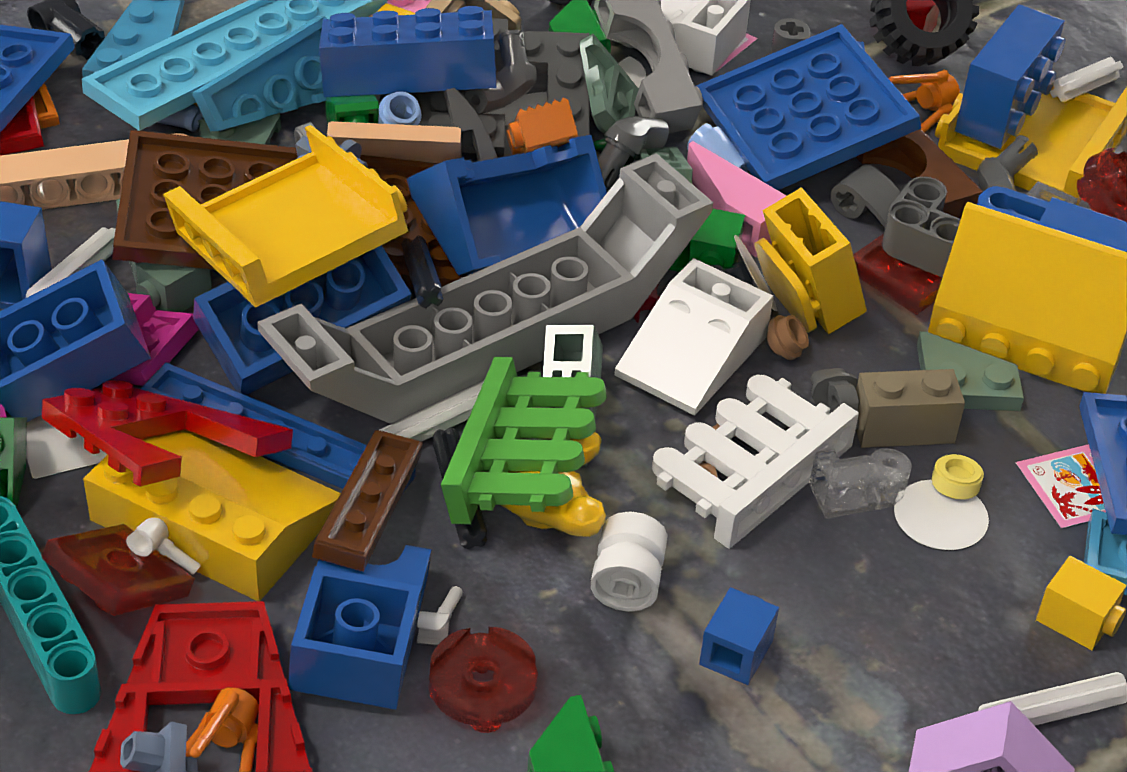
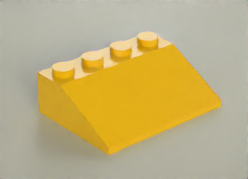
(1034, 298)
(225, 510)

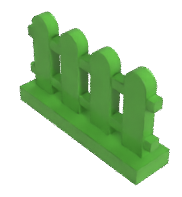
(493, 443)

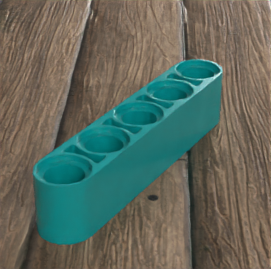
(44, 619)

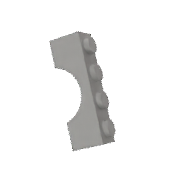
(668, 89)

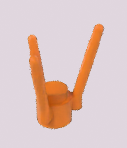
(936, 93)
(228, 723)

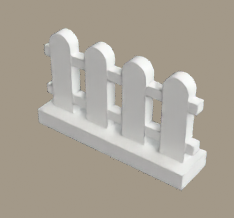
(757, 482)

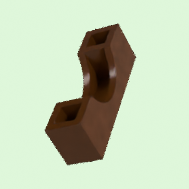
(921, 157)

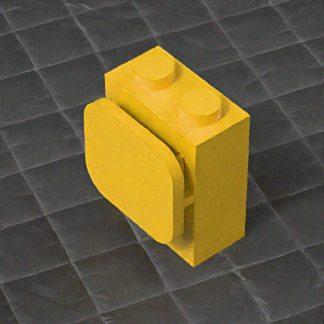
(810, 264)

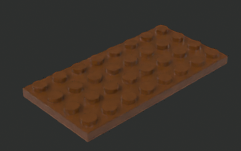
(214, 167)

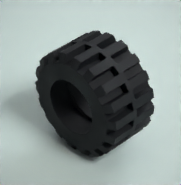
(918, 45)

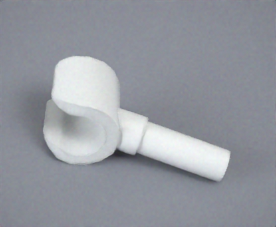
(153, 535)
(435, 625)

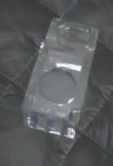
(859, 482)

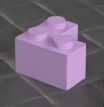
(986, 742)

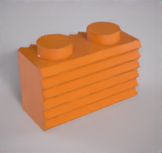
(541, 127)

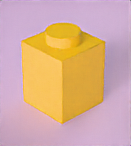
(1082, 603)

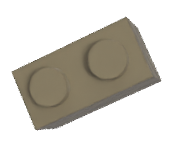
(908, 408)

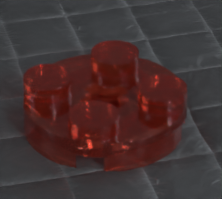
(1105, 183)
(477, 702)

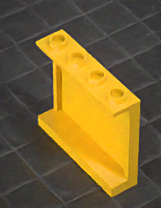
(1061, 131)
(292, 221)

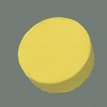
(957, 476)

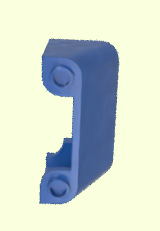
(508, 202)

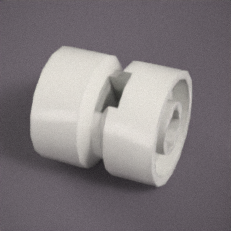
(629, 561)

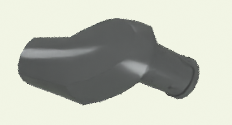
(512, 80)
(626, 140)
(1001, 170)

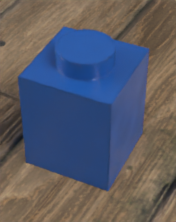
(738, 635)

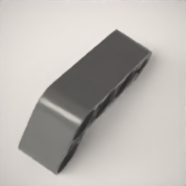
(918, 227)

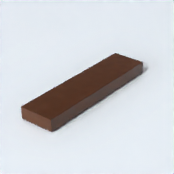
(367, 500)

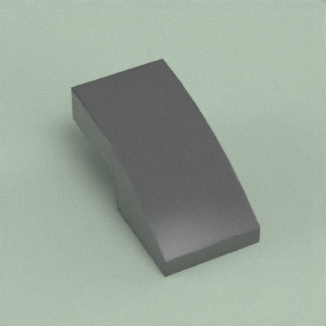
(465, 117)

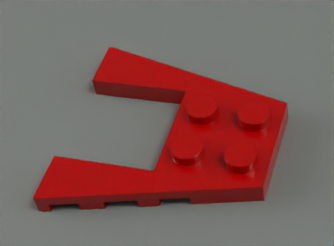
(121, 415)
(192, 656)

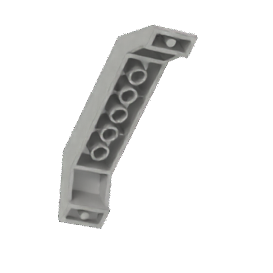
(579, 278)

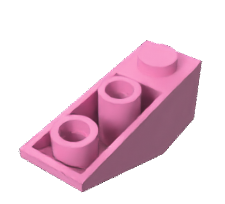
(733, 191)

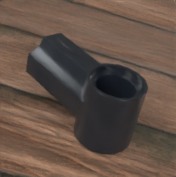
(67, 18)

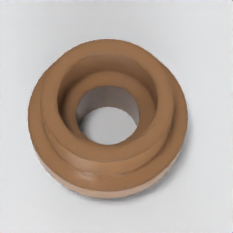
(787, 336)

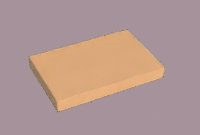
(401, 141)

